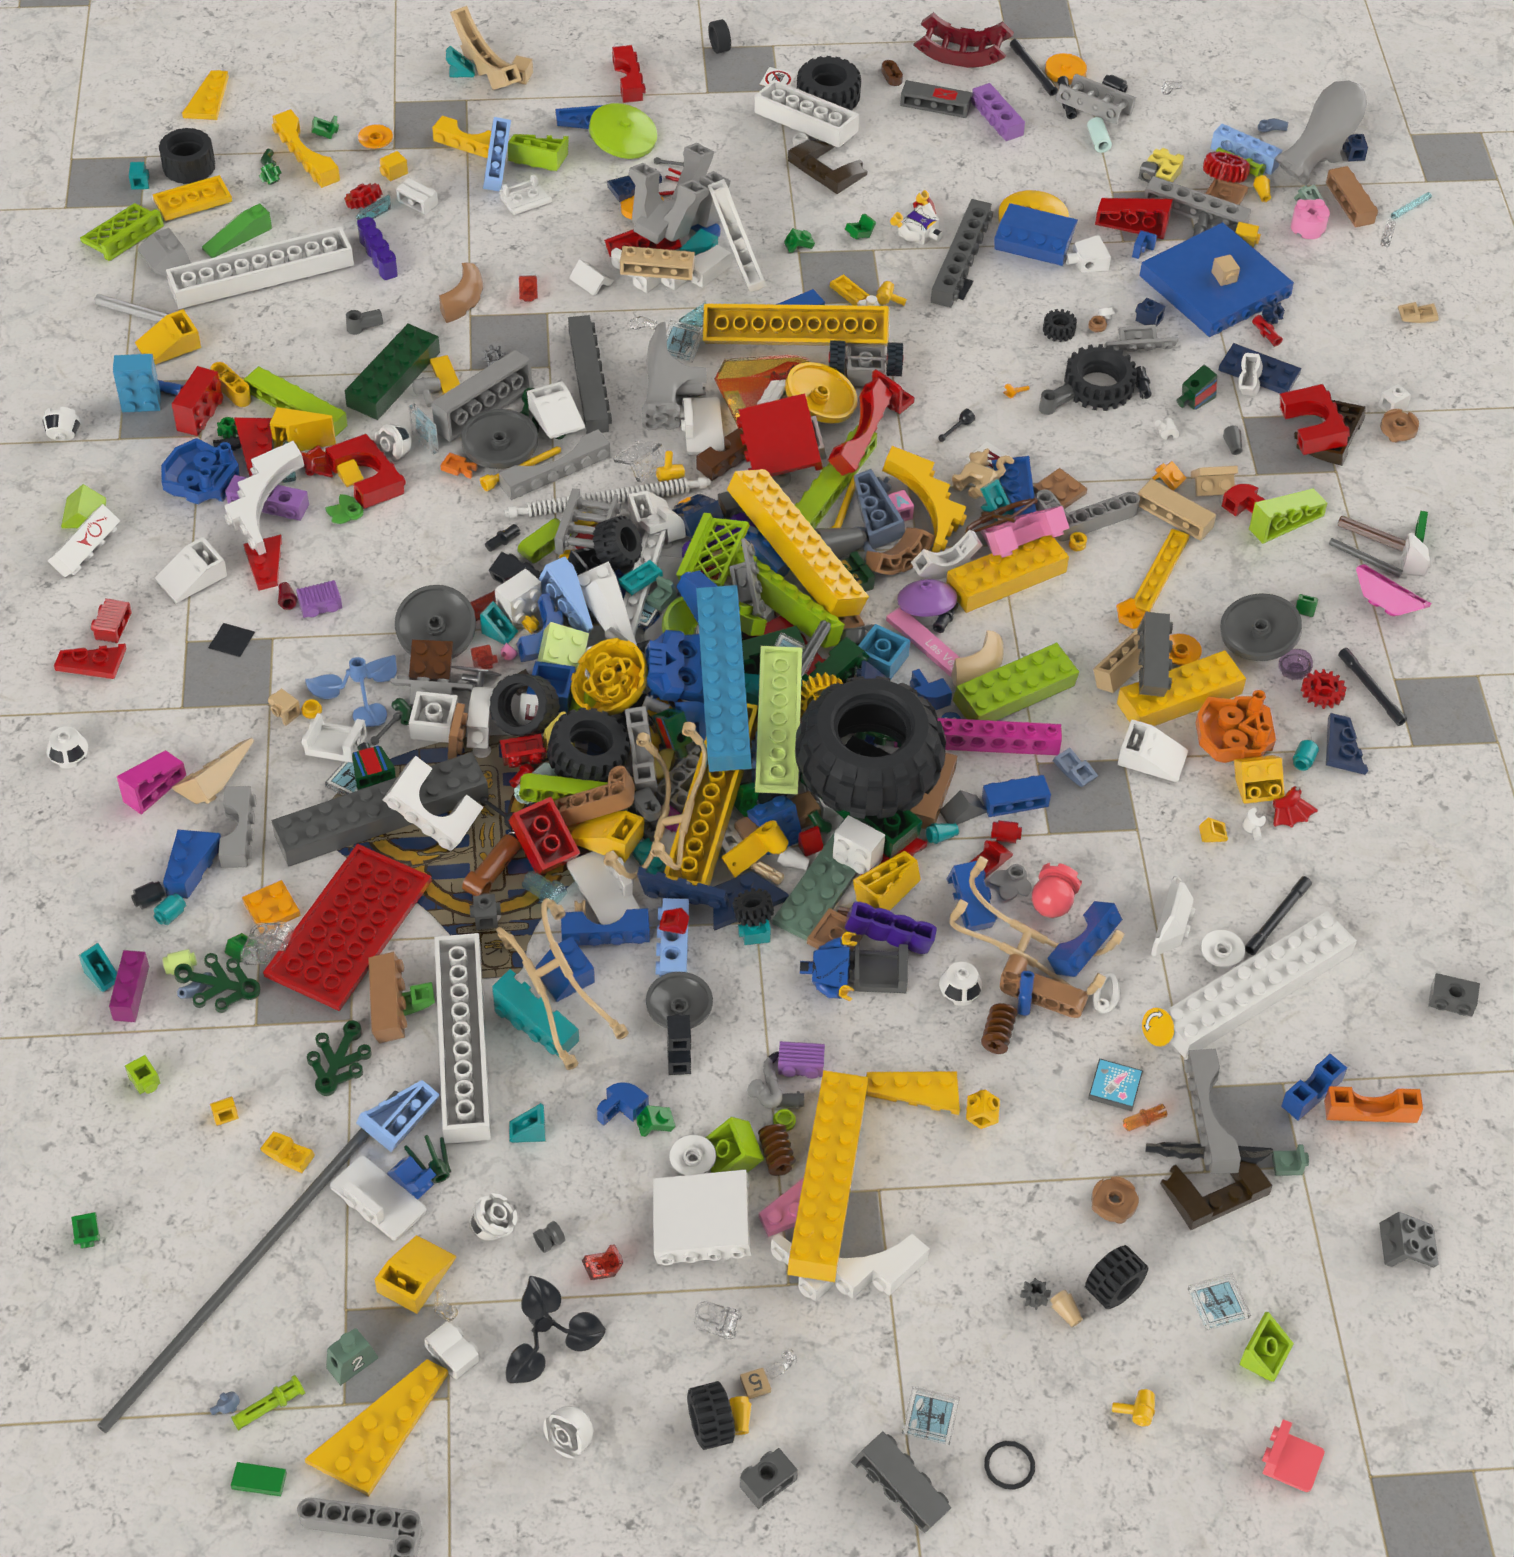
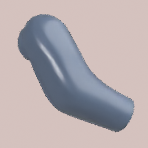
(1272, 124)
(190, 990)

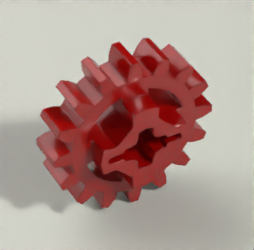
(363, 196)
(1325, 689)

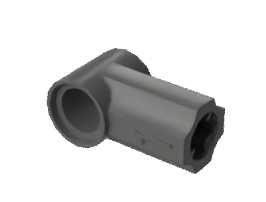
(358, 321)
(1053, 398)

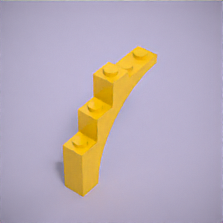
(918, 476)

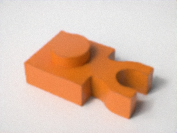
(456, 464)

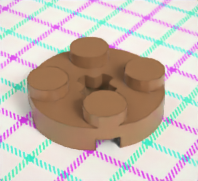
(1399, 433)
(1113, 1211)

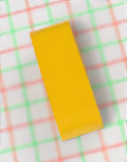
(232, 385)

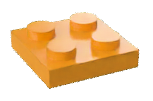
(271, 904)

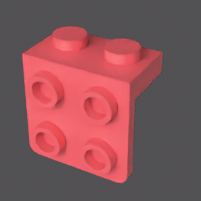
(1292, 1459)

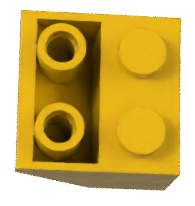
(1259, 778)

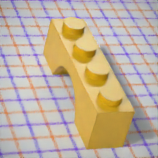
(447, 133)

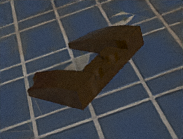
(805, 158)
(1353, 418)
(1197, 1210)

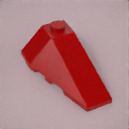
(633, 239)

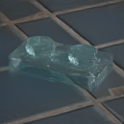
(694, 317)

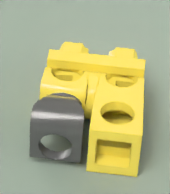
(1165, 164)

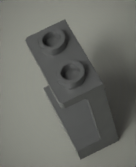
(879, 970)

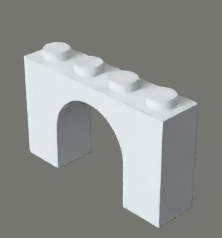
(405, 799)

